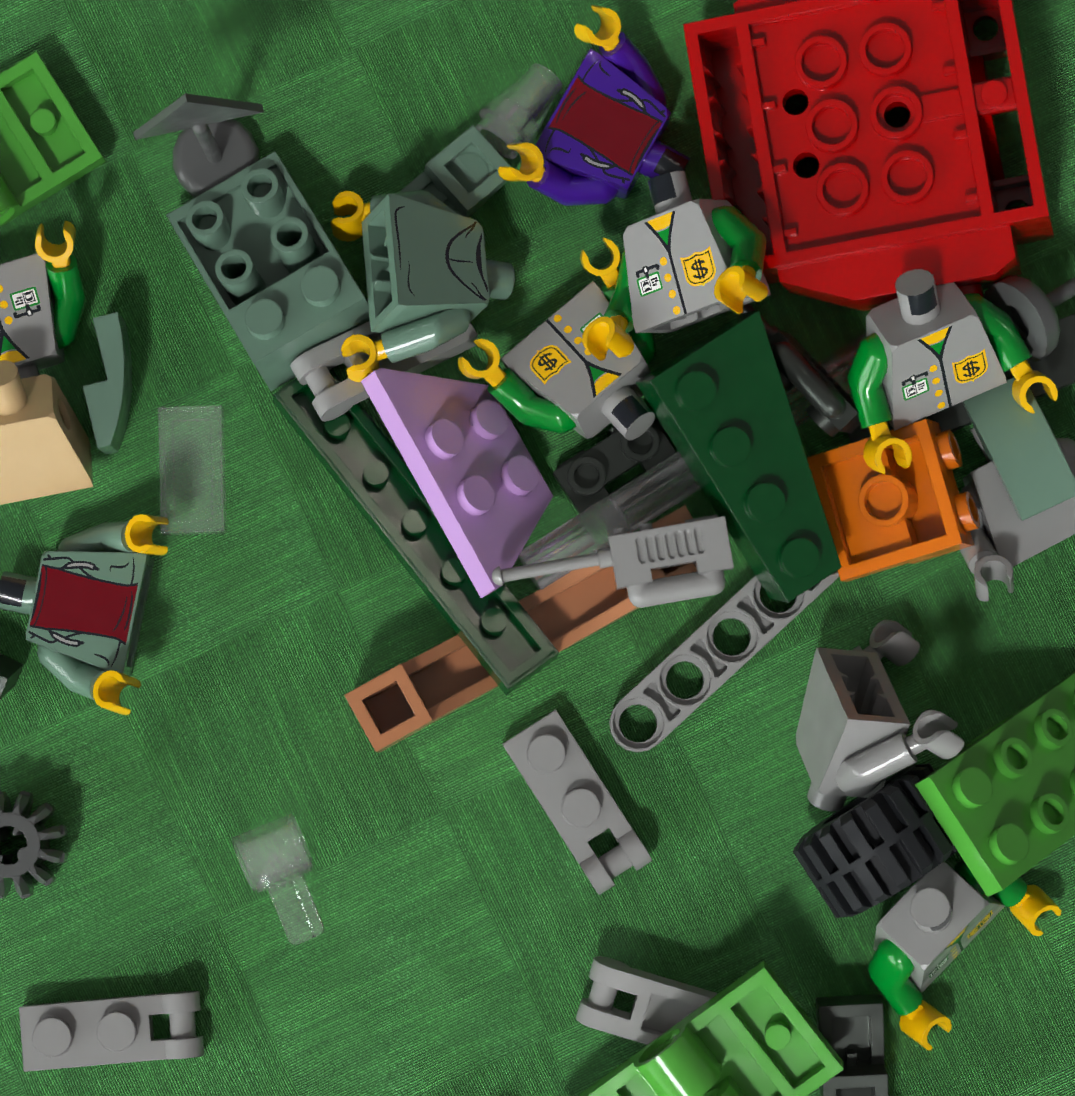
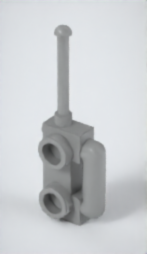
(635, 554)

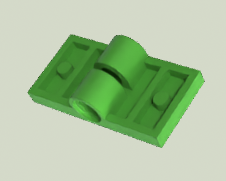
(39, 139)
(1011, 790)
(735, 1044)

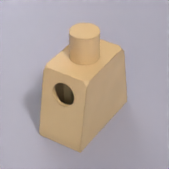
(40, 439)

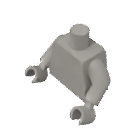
(1002, 536)
(855, 724)

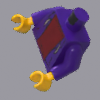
(602, 127)

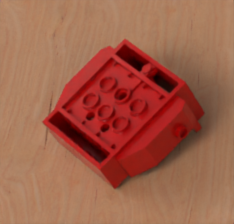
(881, 193)

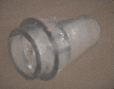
(519, 110)

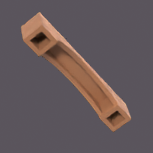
(451, 675)

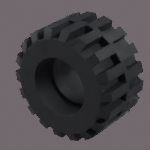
(874, 845)

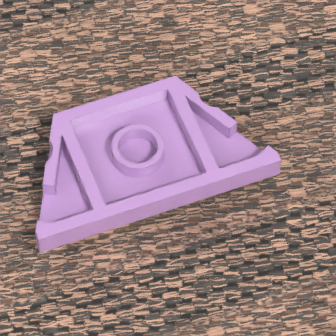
(465, 465)

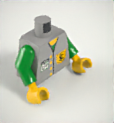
(680, 268)
(40, 304)
(932, 354)
(558, 383)
(932, 929)

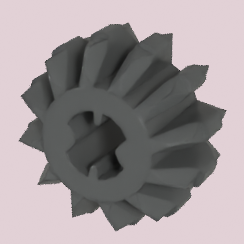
(38, 844)

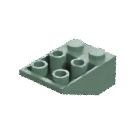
(270, 266)

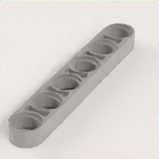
(712, 663)

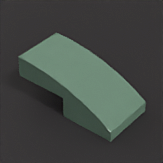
(463, 173)
(111, 399)
(1021, 450)

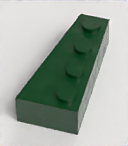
(744, 449)

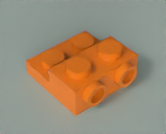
(897, 515)

